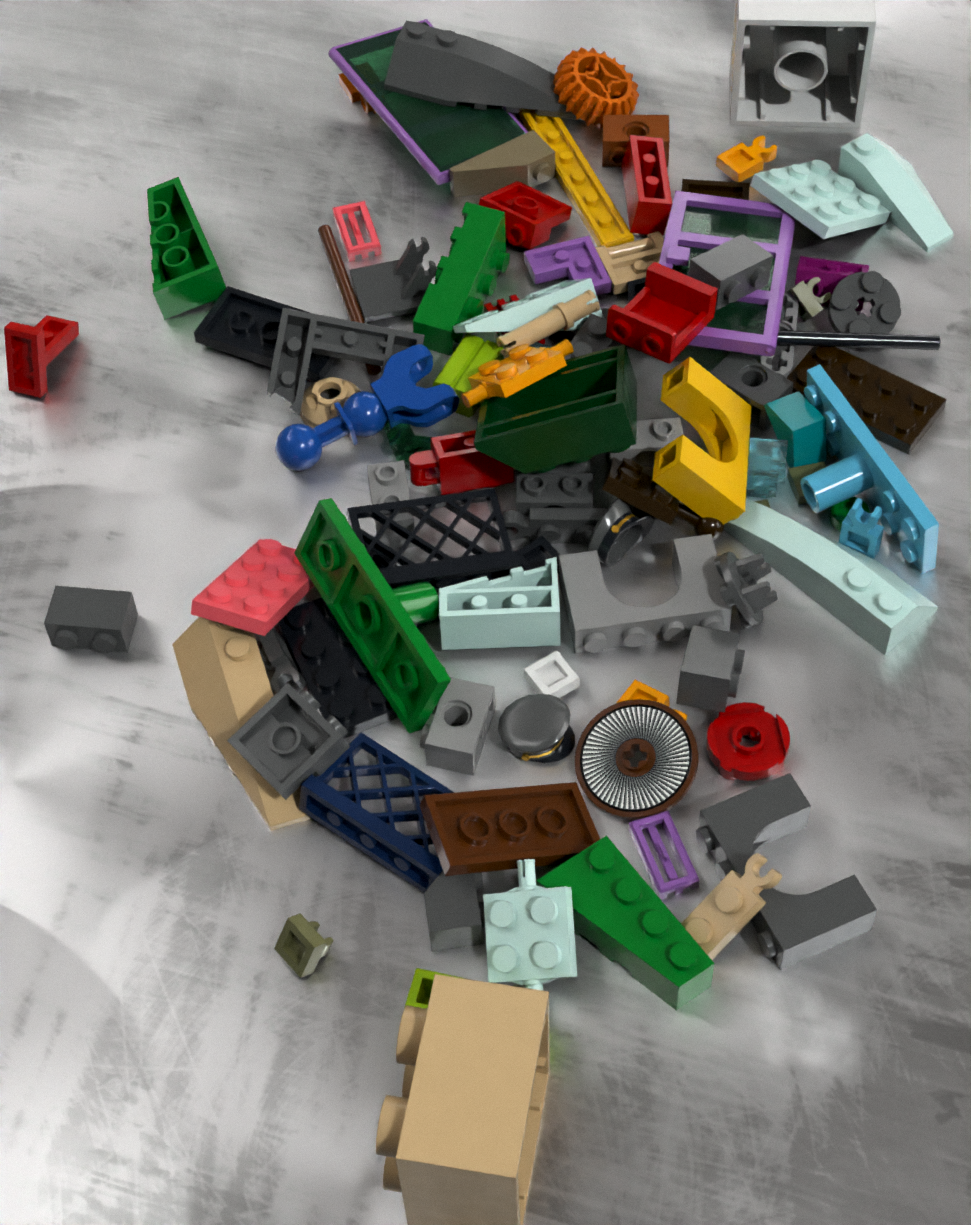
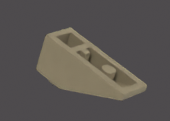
(520, 159)

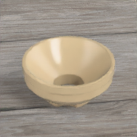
(317, 409)

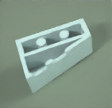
(502, 611)

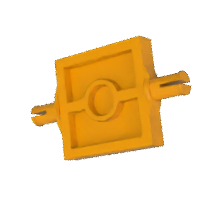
(515, 372)

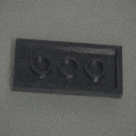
(249, 329)
(334, 668)

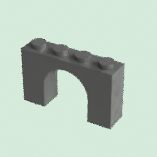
(788, 924)

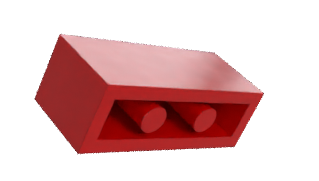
(646, 185)

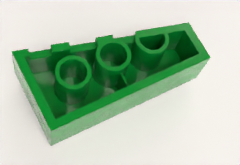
(182, 259)
(463, 278)
(632, 923)

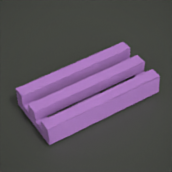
(674, 883)

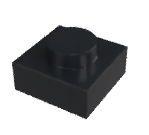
(536, 553)

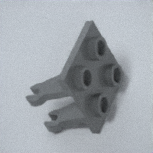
(393, 286)

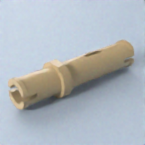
(560, 317)

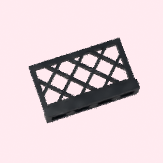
(445, 570)

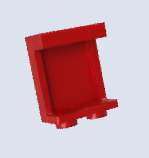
(663, 314)

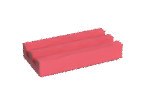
(361, 247)

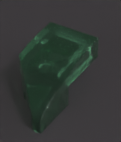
(405, 443)

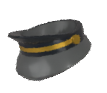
(618, 532)
(537, 728)

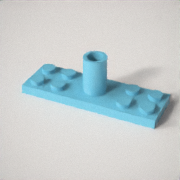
(866, 470)

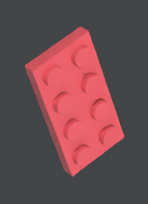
(255, 589)

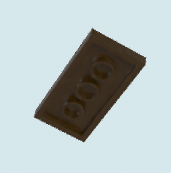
(886, 403)

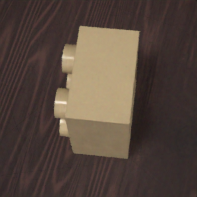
(468, 1103)

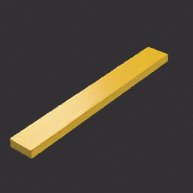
(579, 181)

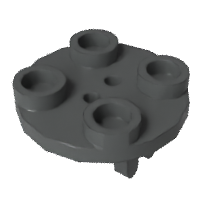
(741, 586)

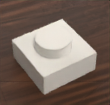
(552, 676)

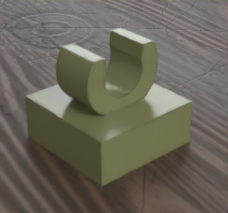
(808, 303)
(302, 945)

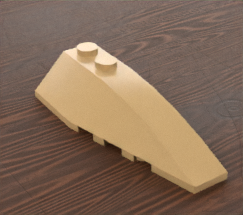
(224, 690)

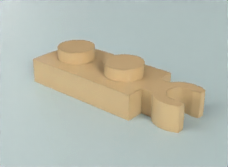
(730, 906)

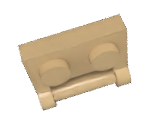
(630, 260)

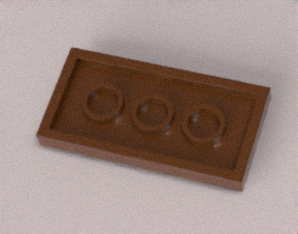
(506, 825)

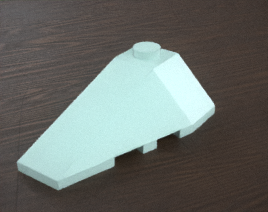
(892, 180)
(525, 310)

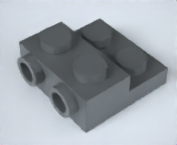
(290, 740)

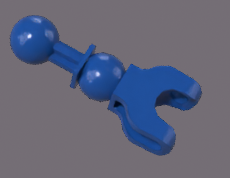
(365, 413)

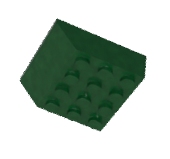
(564, 415)

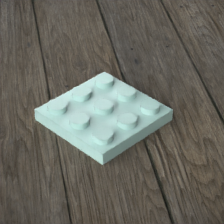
(820, 198)

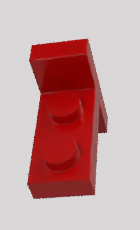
(32, 349)

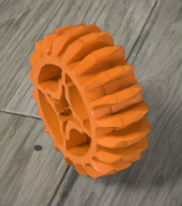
(594, 86)

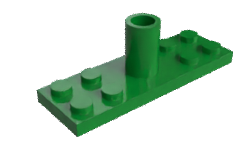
(375, 616)

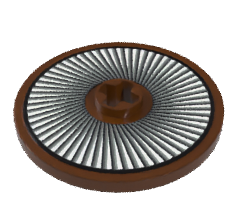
(657, 781)

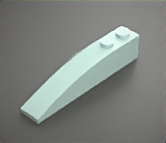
(838, 578)

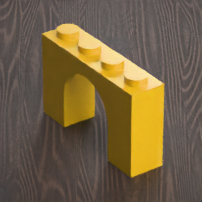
(705, 482)

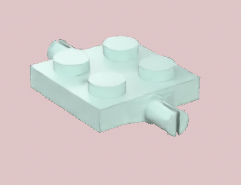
(530, 932)

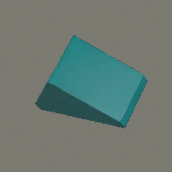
(803, 427)

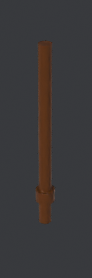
(343, 283)

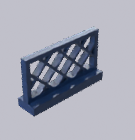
(376, 832)

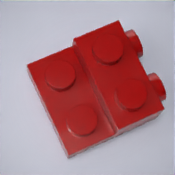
(527, 213)

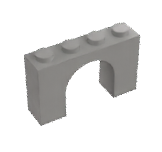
(603, 622)

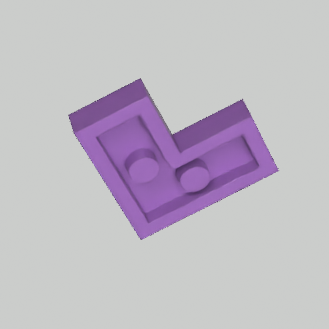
(568, 259)

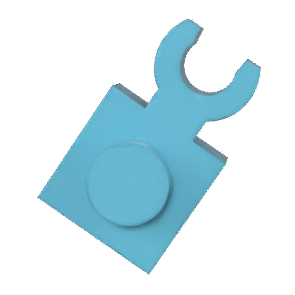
(861, 530)

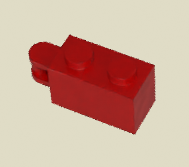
(457, 465)

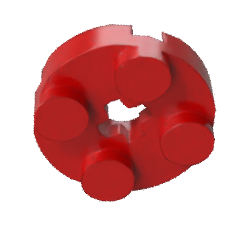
(748, 762)

